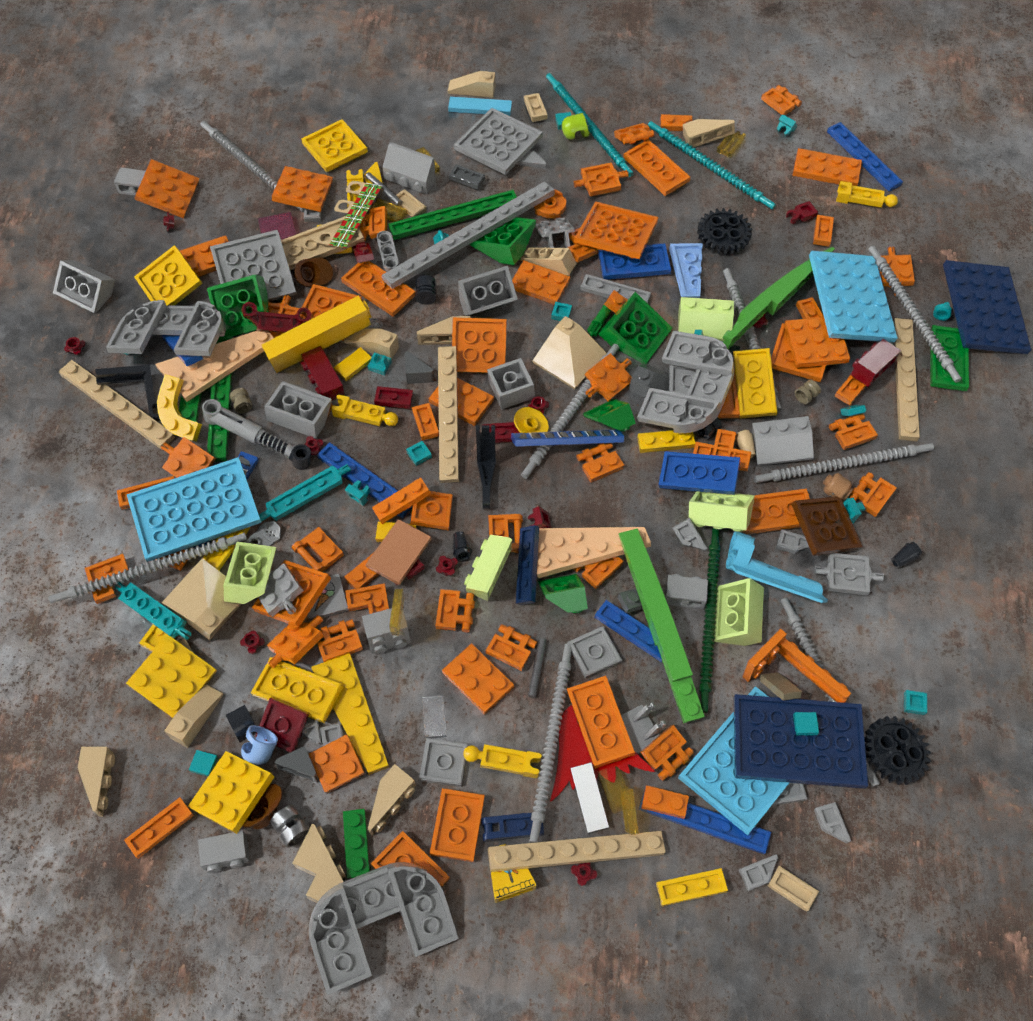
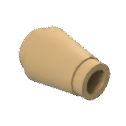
(745, 441)

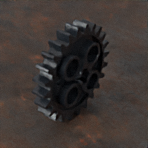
(724, 231)
(896, 750)

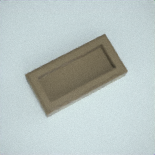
(780, 686)

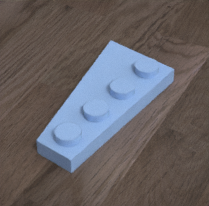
(687, 267)

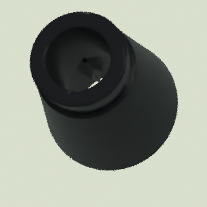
(461, 546)
(907, 554)

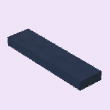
(527, 565)

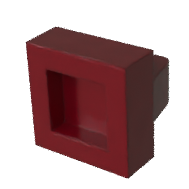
(540, 517)

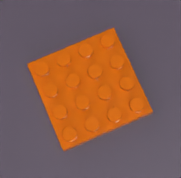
(616, 230)

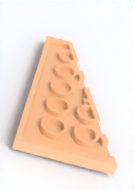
(224, 360)
(574, 547)

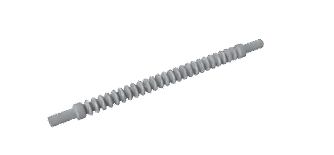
(240, 155)
(736, 296)
(947, 363)
(564, 419)
(910, 450)
(74, 591)
(794, 620)
(538, 816)

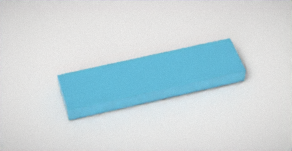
(478, 105)

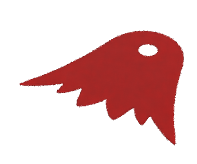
(575, 753)

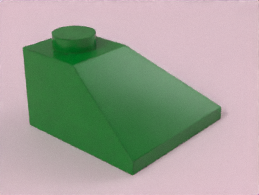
(612, 414)
(565, 592)

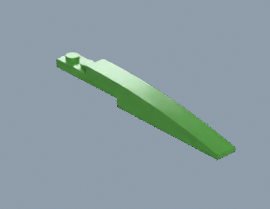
(770, 300)
(662, 626)

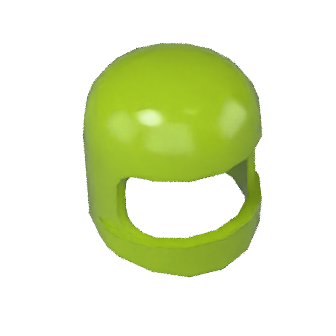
(574, 123)

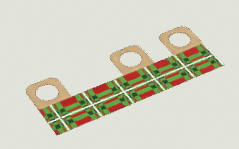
(356, 213)

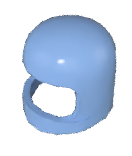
(258, 750)

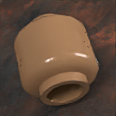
(837, 486)

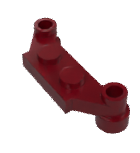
(274, 321)

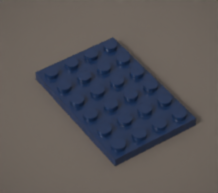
(986, 307)
(772, 751)

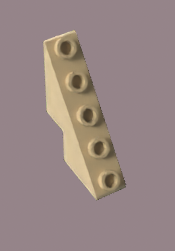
(318, 861)

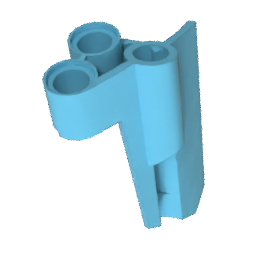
(740, 561)

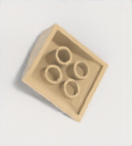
(569, 353)
(201, 600)

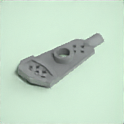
(265, 538)

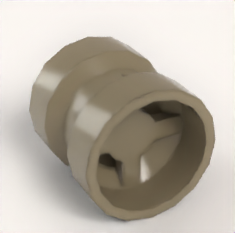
(808, 391)
(241, 400)

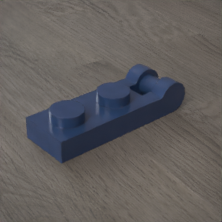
(510, 827)

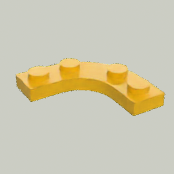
(169, 411)

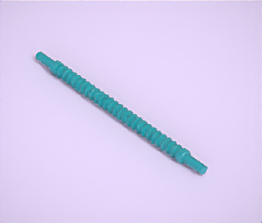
(592, 128)
(758, 196)

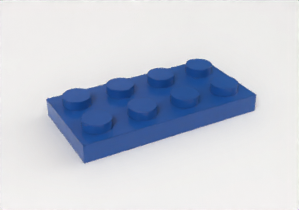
(652, 262)
(699, 472)

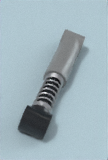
(254, 433)

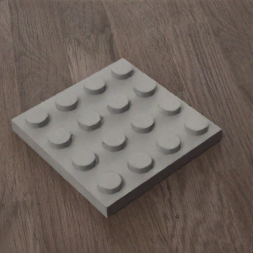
(498, 141)
(256, 256)

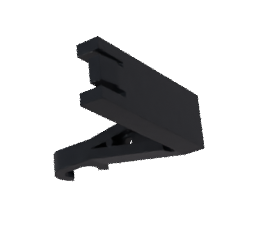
(130, 374)
(486, 460)

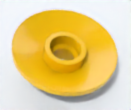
(530, 421)

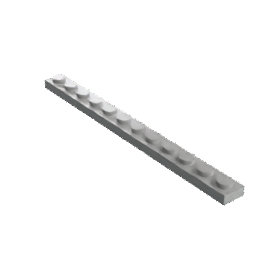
(467, 235)

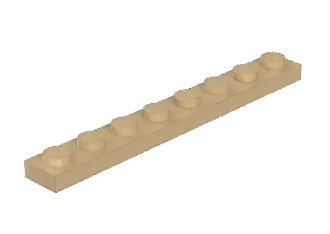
(906, 381)
(116, 404)
(448, 415)
(575, 851)

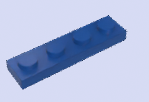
(628, 628)

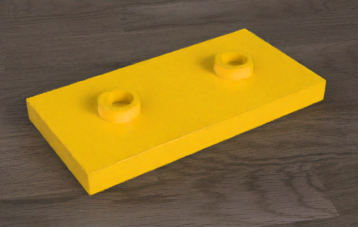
(755, 383)
(298, 688)

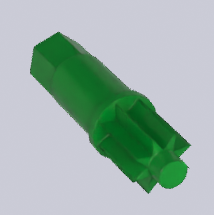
(597, 324)

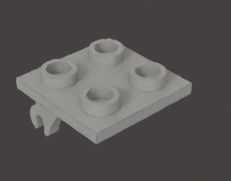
(560, 225)
(640, 728)

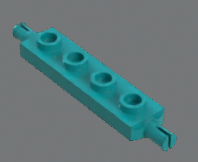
(304, 493)
(152, 610)

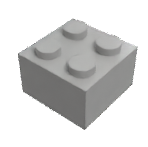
(511, 383)
(379, 633)

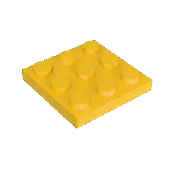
(334, 145)
(168, 278)
(171, 676)
(231, 792)

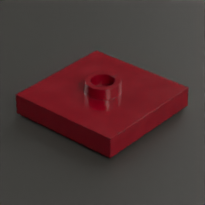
(285, 722)

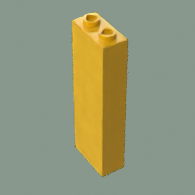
(320, 331)

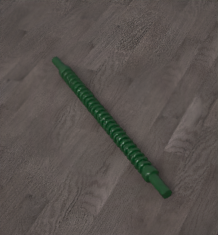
(705, 687)

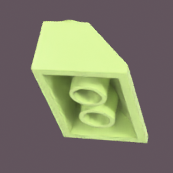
(709, 315)
(721, 510)
(488, 566)
(248, 572)
(739, 613)

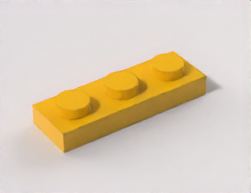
(665, 441)
(691, 887)

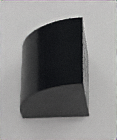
(240, 721)

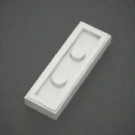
(589, 798)

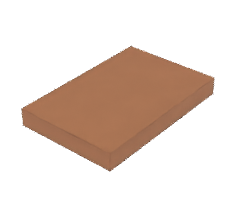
(398, 552)

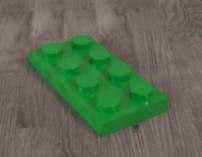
(952, 343)

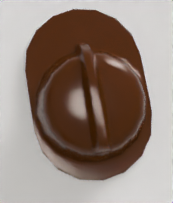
(313, 271)
(265, 808)

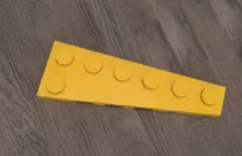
(354, 712)

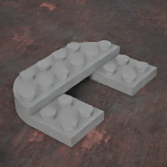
(197, 326)
(706, 392)
(368, 899)

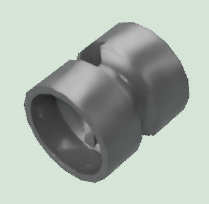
(290, 826)

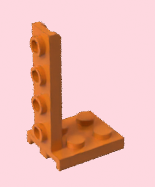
(800, 661)

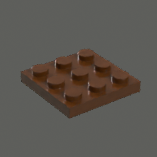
(826, 525)

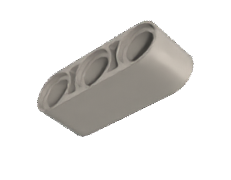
(387, 250)

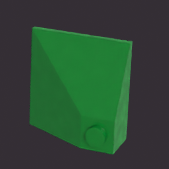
(508, 241)
(230, 298)
(636, 329)

